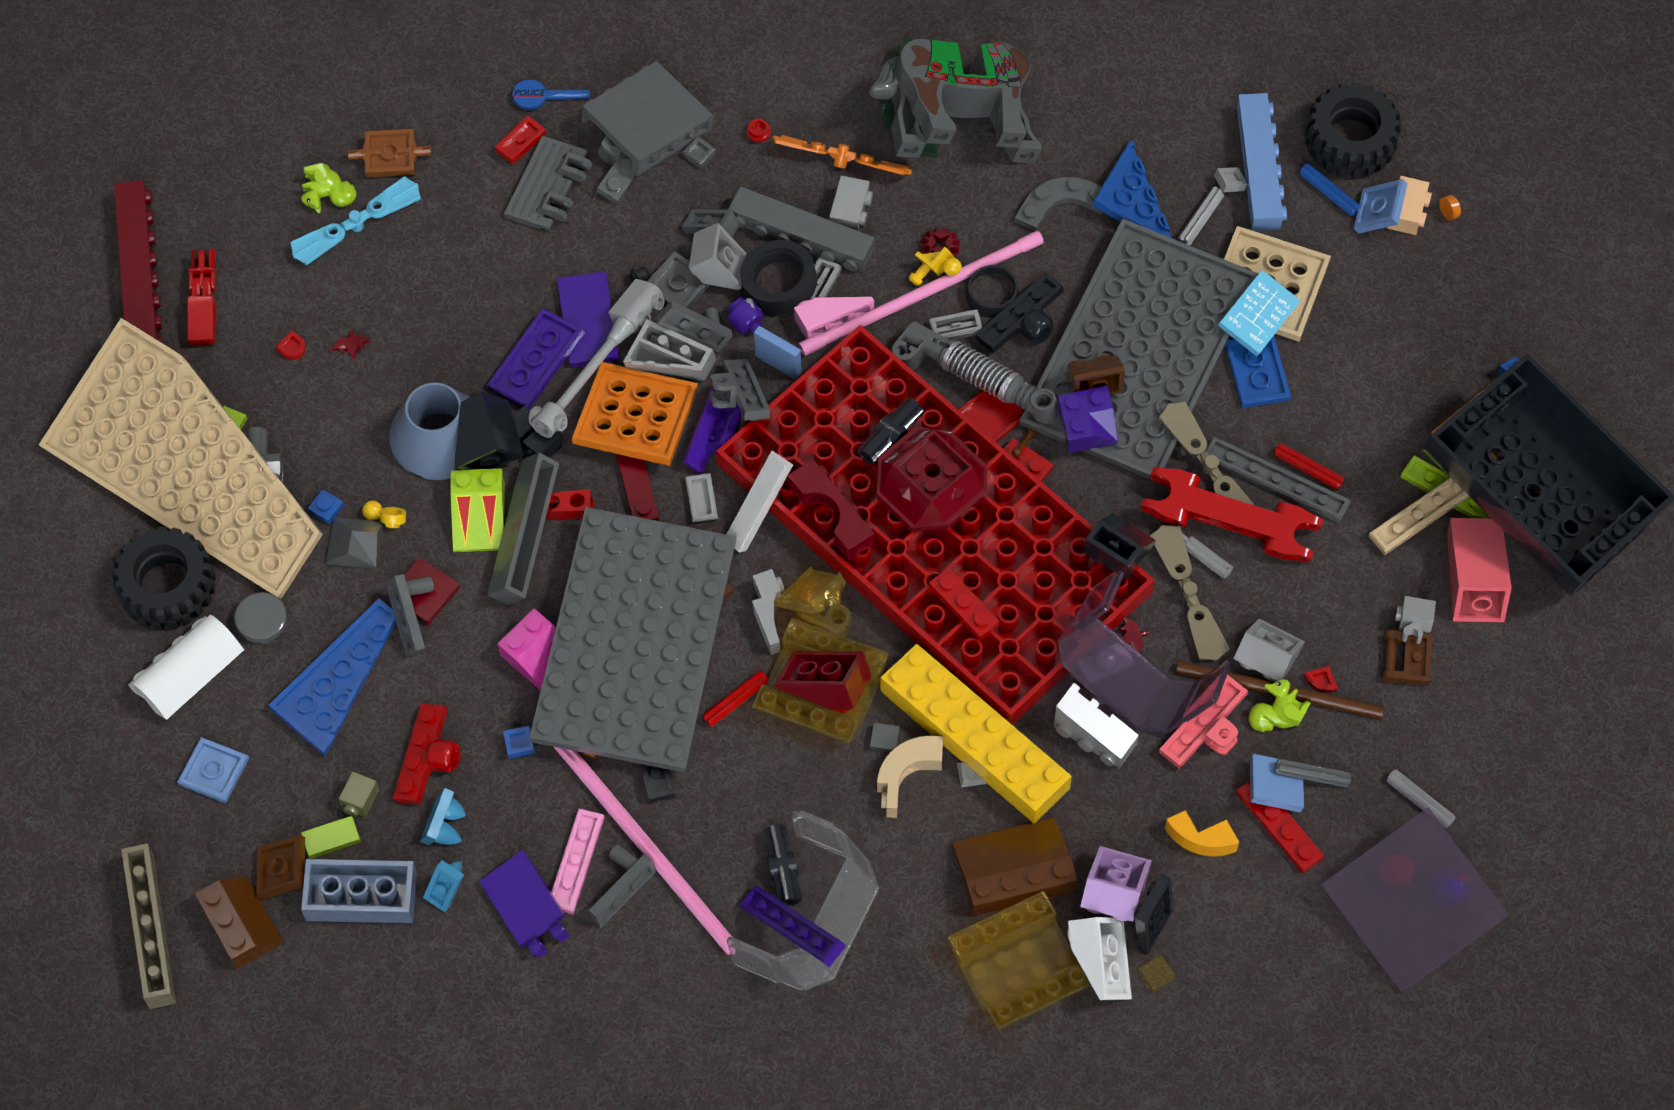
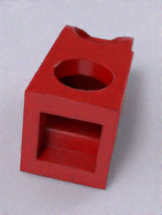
(569, 504)

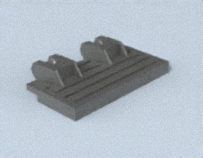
(546, 184)

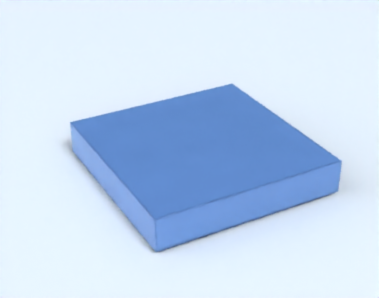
(1380, 206)
(777, 352)
(213, 770)
(1273, 788)

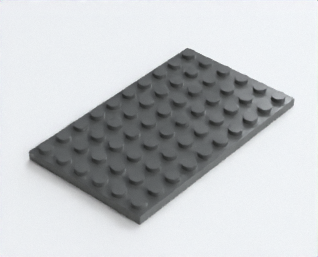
(1160, 314)
(633, 640)

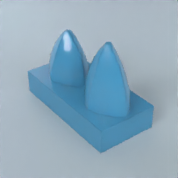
(438, 830)
(444, 884)

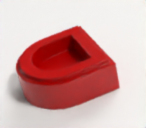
(292, 346)

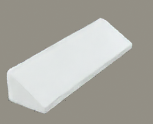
(759, 500)

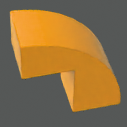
(1213, 841)

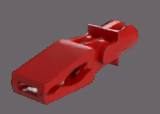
(201, 303)

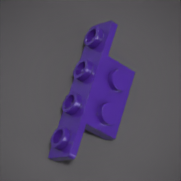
(712, 431)

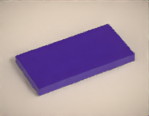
(586, 304)
(535, 359)

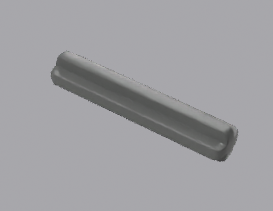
(1312, 772)

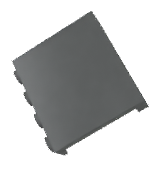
(648, 116)

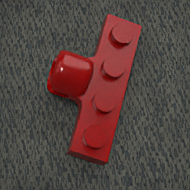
(425, 754)

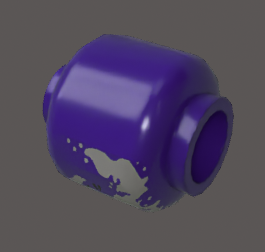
(745, 315)

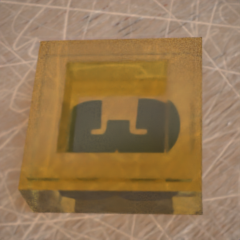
(1157, 973)

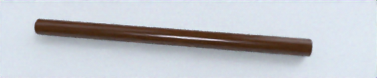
(1303, 695)

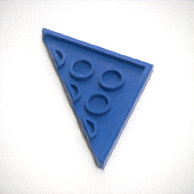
(1130, 196)

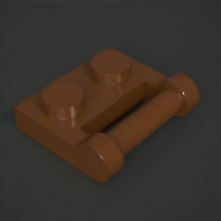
(1415, 660)

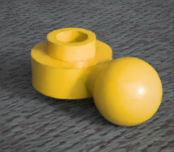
(390, 516)

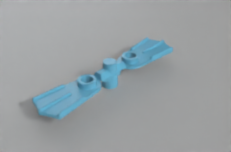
(320, 241)

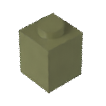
(358, 795)

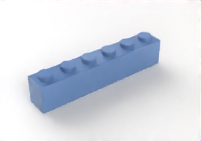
(1259, 162)

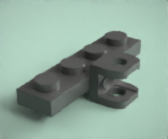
(619, 175)
(739, 386)

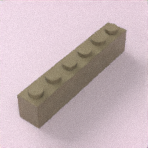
(148, 926)

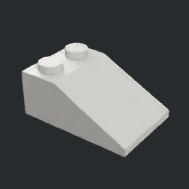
(1102, 953)

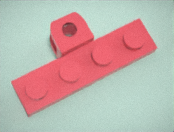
(1208, 727)

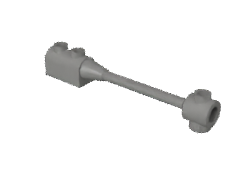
(627, 316)

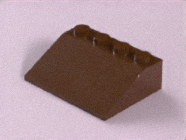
(1014, 865)

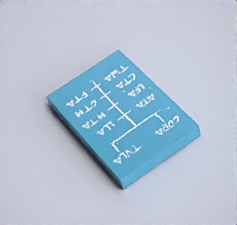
(1259, 313)

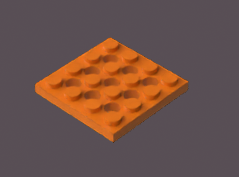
(627, 401)

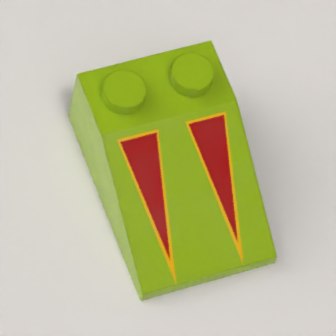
(477, 509)

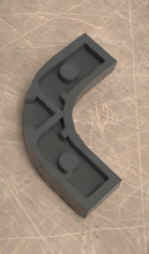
(1053, 193)

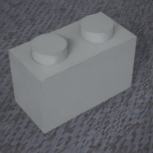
(851, 202)

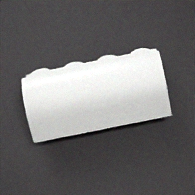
(186, 666)

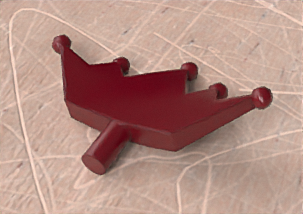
(351, 344)
(1133, 635)

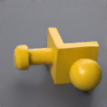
(936, 262)

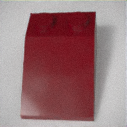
(826, 677)

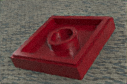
(430, 604)

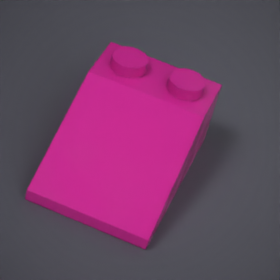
(529, 646)

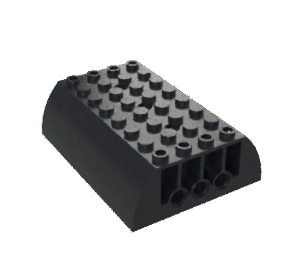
(1563, 456)

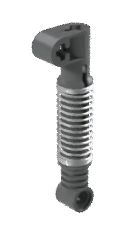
(953, 357)

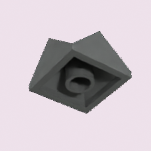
(355, 543)

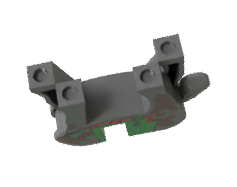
(931, 88)

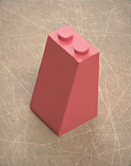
(1478, 570)

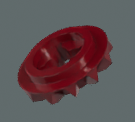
(928, 242)

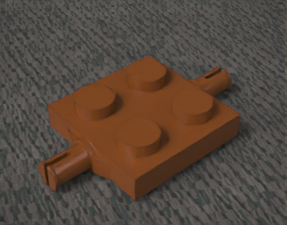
(389, 153)

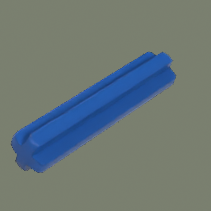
(1329, 189)

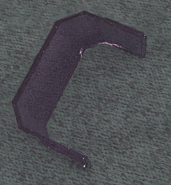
(1126, 678)

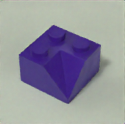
(1087, 419)

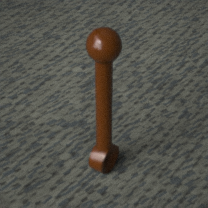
(1016, 452)

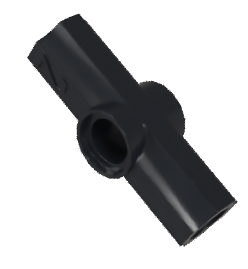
(890, 430)
(782, 864)

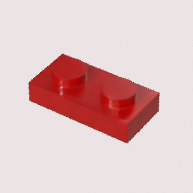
(520, 140)
(1031, 460)

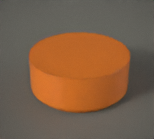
(1450, 207)

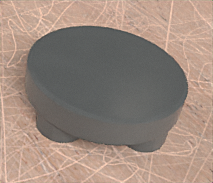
(261, 617)

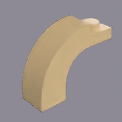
(908, 757)

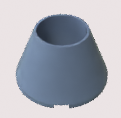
(423, 450)

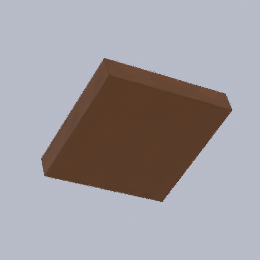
(280, 867)

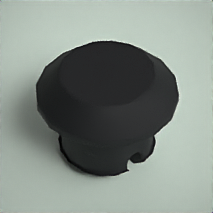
(641, 274)

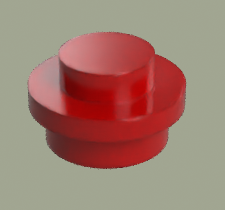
(758, 130)

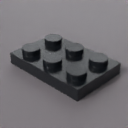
(1154, 913)

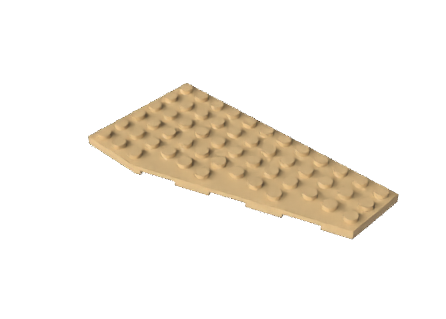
(173, 451)

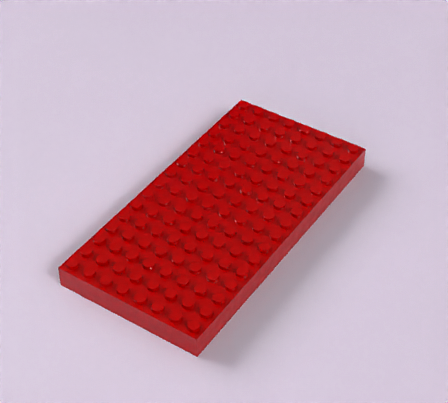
(1012, 550)

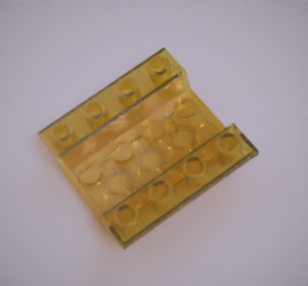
(809, 715)
(1018, 961)

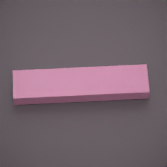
(577, 859)

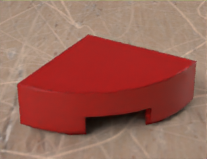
(1321, 679)

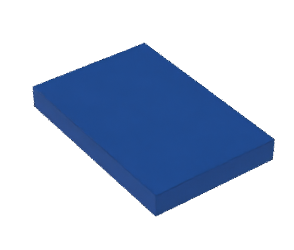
(1257, 378)

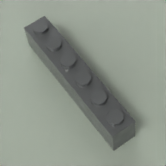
(813, 232)
(523, 529)

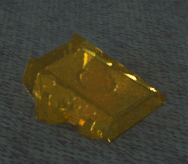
(813, 592)

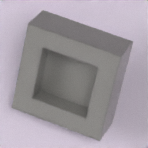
(1230, 179)

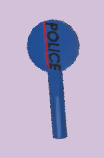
(532, 94)

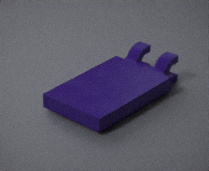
(525, 902)

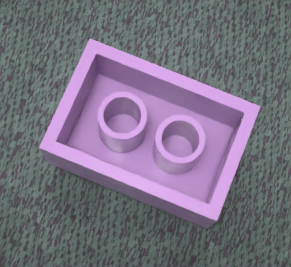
(1115, 884)

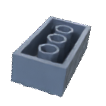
(359, 891)

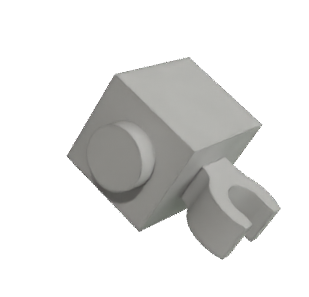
(1415, 617)

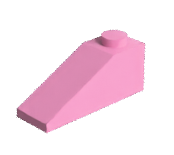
(826, 313)

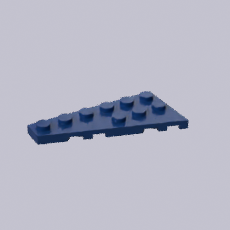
(328, 687)

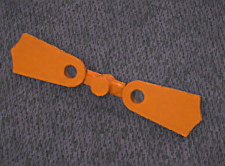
(842, 155)

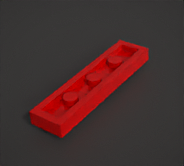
(1284, 831)

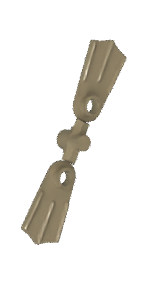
(1185, 429)
(1205, 632)

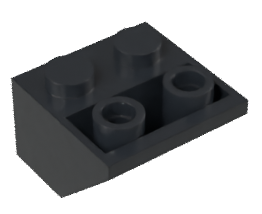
(1117, 545)

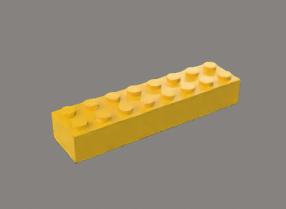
(975, 733)

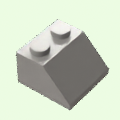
(716, 258)
(1268, 650)

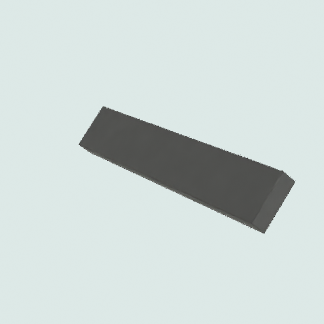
(1279, 480)

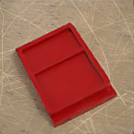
(992, 415)

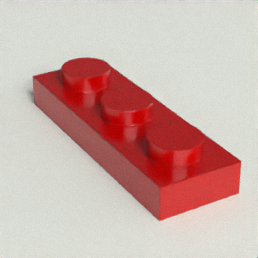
(964, 604)

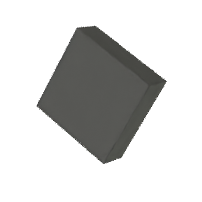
(699, 152)
(884, 737)

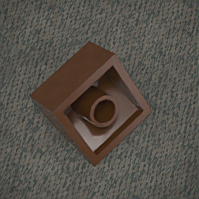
(1096, 373)

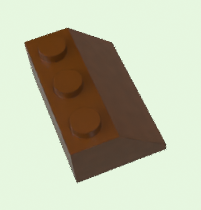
(239, 919)

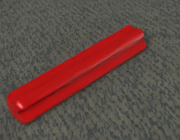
(1308, 466)
(735, 698)

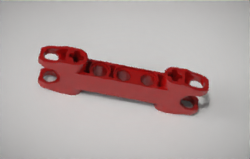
(1191, 502)

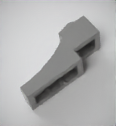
(768, 590)

